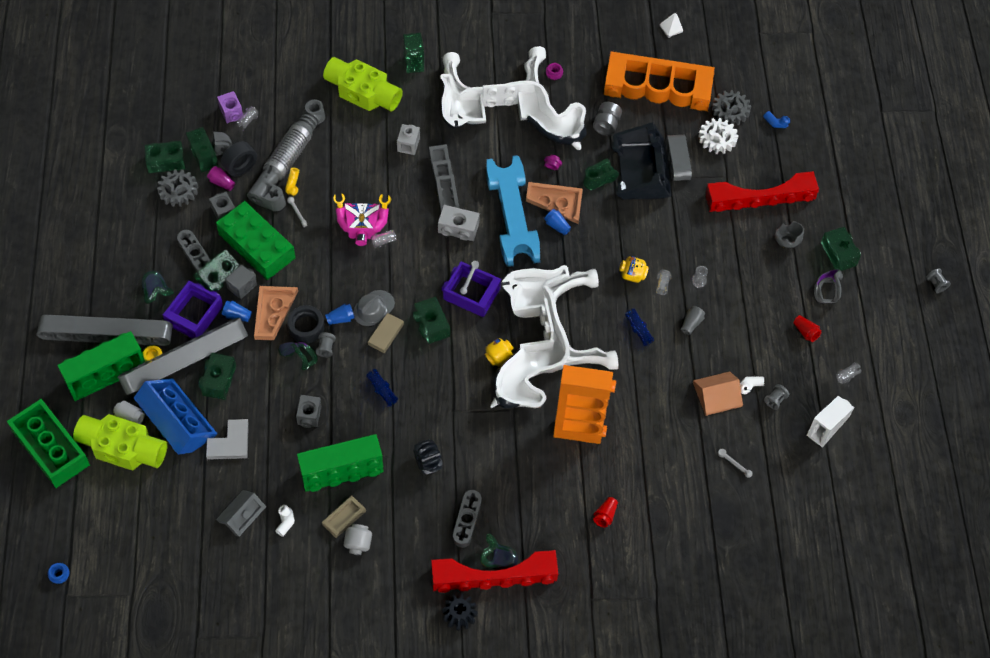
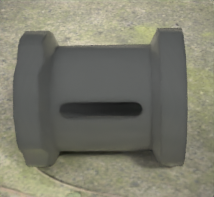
(937, 274)
(325, 344)
(776, 397)

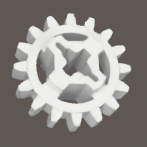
(718, 136)

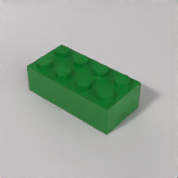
(256, 240)
(101, 365)
(48, 443)
(341, 463)

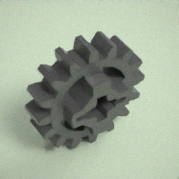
(731, 107)
(178, 187)

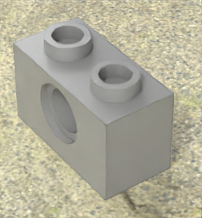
(451, 216)

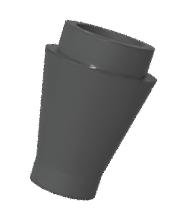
(693, 318)

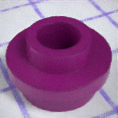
(554, 67)
(553, 162)

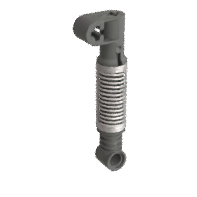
(281, 162)

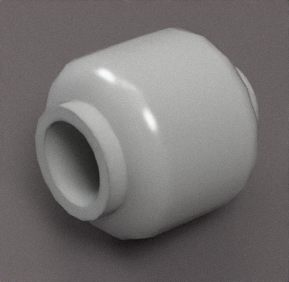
(357, 539)

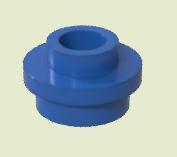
(57, 567)

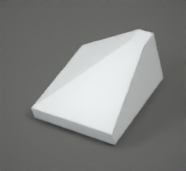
(671, 26)

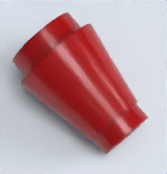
(807, 328)
(605, 512)

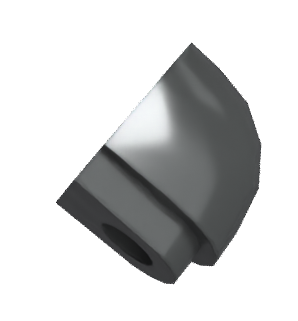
(221, 142)

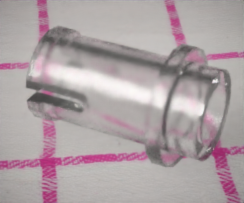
(250, 114)
(383, 238)
(699, 278)
(663, 282)
(845, 375)

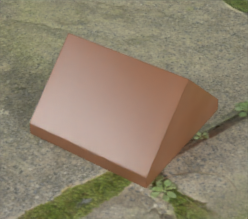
(719, 393)

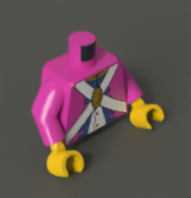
(362, 220)

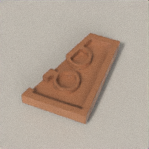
(556, 197)
(272, 310)

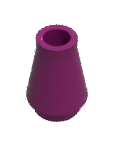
(219, 177)

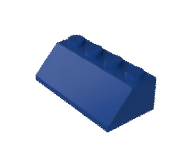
(174, 415)

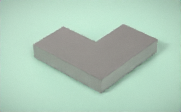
(233, 446)

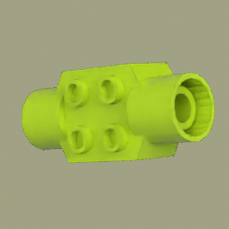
(362, 84)
(120, 441)

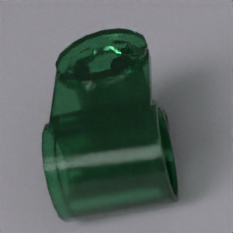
(599, 174)

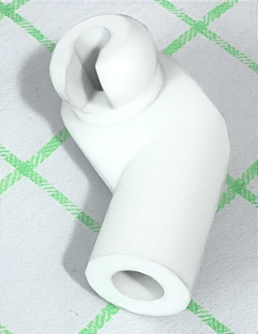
(749, 382)
(287, 520)

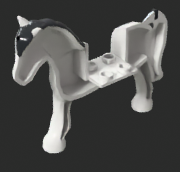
(468, 104)
(533, 297)

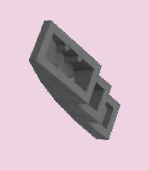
(443, 176)

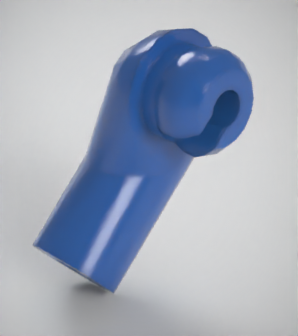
(776, 123)

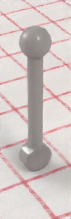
(290, 200)
(475, 264)
(722, 453)

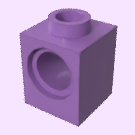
(230, 107)

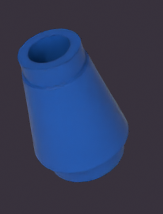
(557, 222)
(233, 310)
(340, 315)

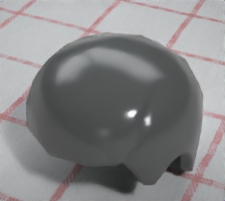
(789, 235)

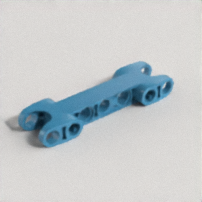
(518, 237)

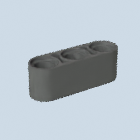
(678, 157)

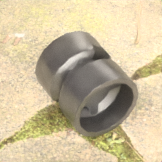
(607, 118)

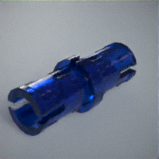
(639, 327)
(382, 387)

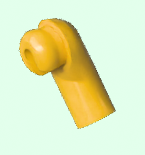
(291, 182)

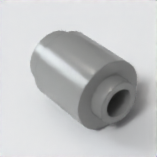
(129, 412)

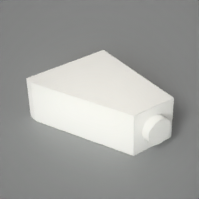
(829, 420)

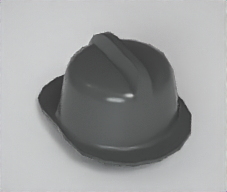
(373, 307)

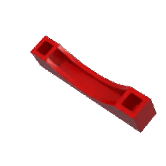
(725, 196)
(450, 574)

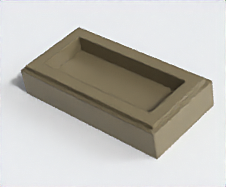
(386, 333)
(343, 516)

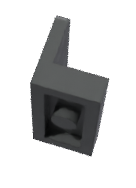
(241, 512)

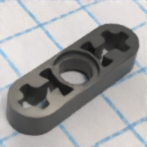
(194, 245)
(464, 509)

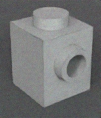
(408, 139)

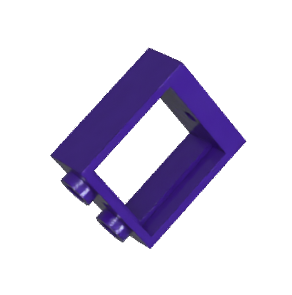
(479, 276)
(184, 325)

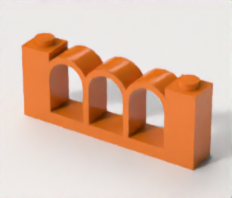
(698, 98)
(583, 404)

